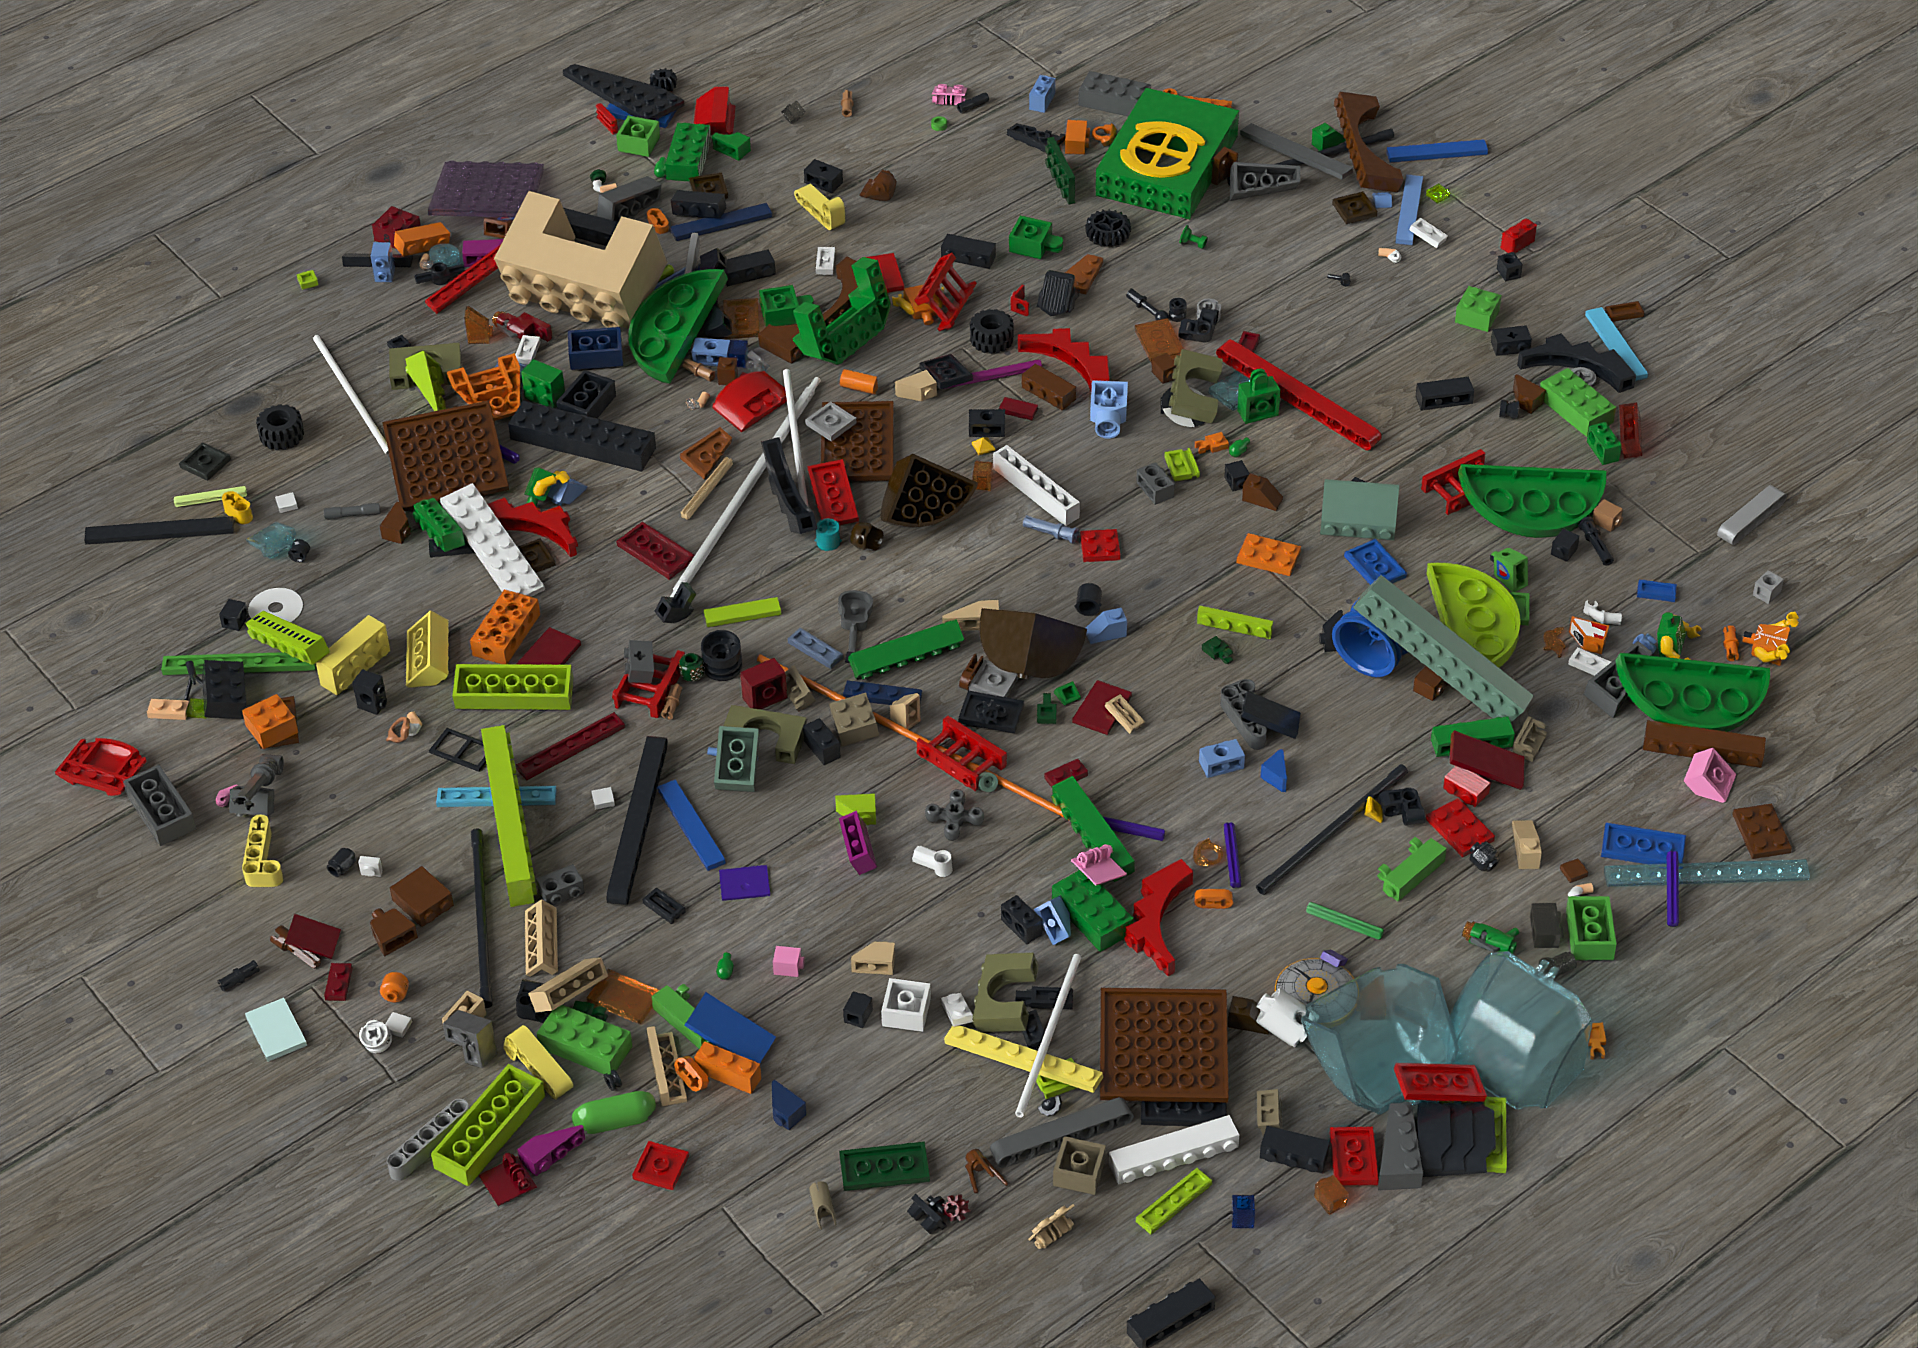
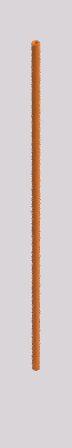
(913, 736)

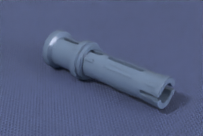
(1059, 530)

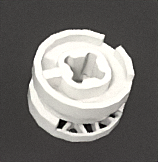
(375, 1036)

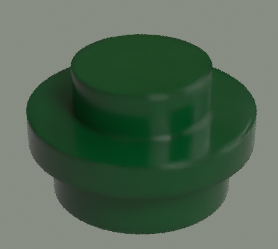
(598, 175)

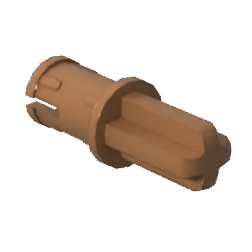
(847, 103)
(699, 369)
(671, 701)

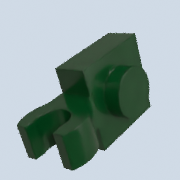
(1217, 648)
(1046, 712)
(591, 1009)

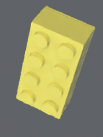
(351, 653)

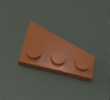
(1085, 272)
(706, 452)

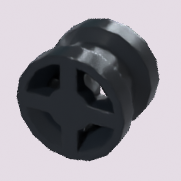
(299, 550)

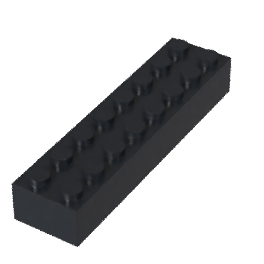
(582, 436)

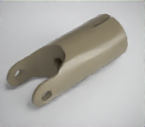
(822, 1201)

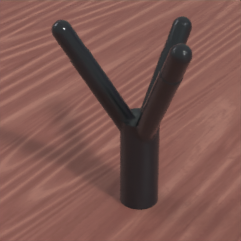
(192, 678)

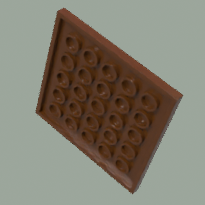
(445, 452)
(1164, 1044)

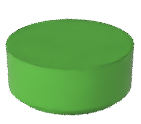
(939, 123)

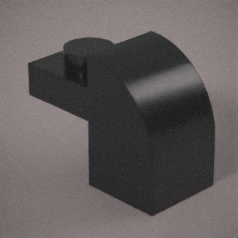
(677, 607)

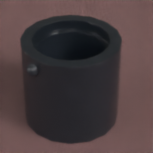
(1088, 599)

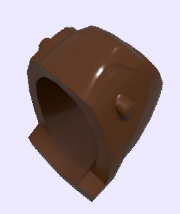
(880, 188)

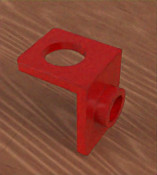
(1017, 298)

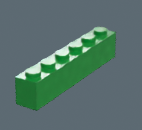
(905, 649)
(1089, 822)

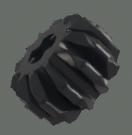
(664, 78)

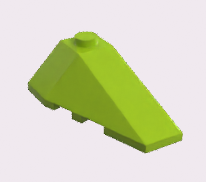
(428, 377)

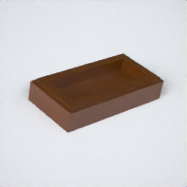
(1624, 311)

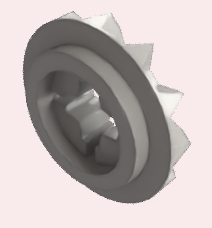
(1586, 374)

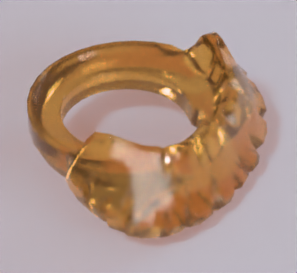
(1203, 845)

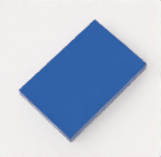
(1373, 560)

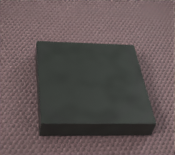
(205, 461)

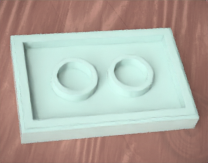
(275, 1029)

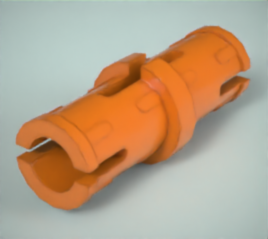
(1731, 643)

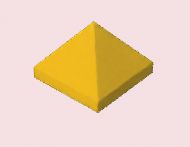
(983, 446)
(1373, 810)

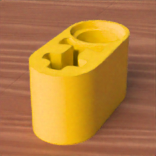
(237, 507)

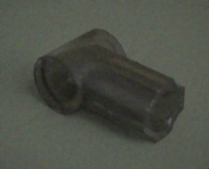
(1564, 961)

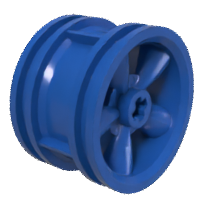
(1364, 647)

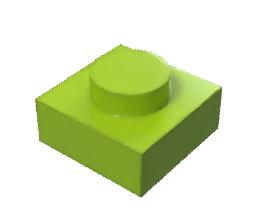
(307, 279)

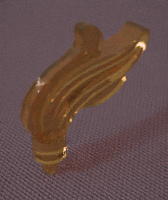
(1552, 642)

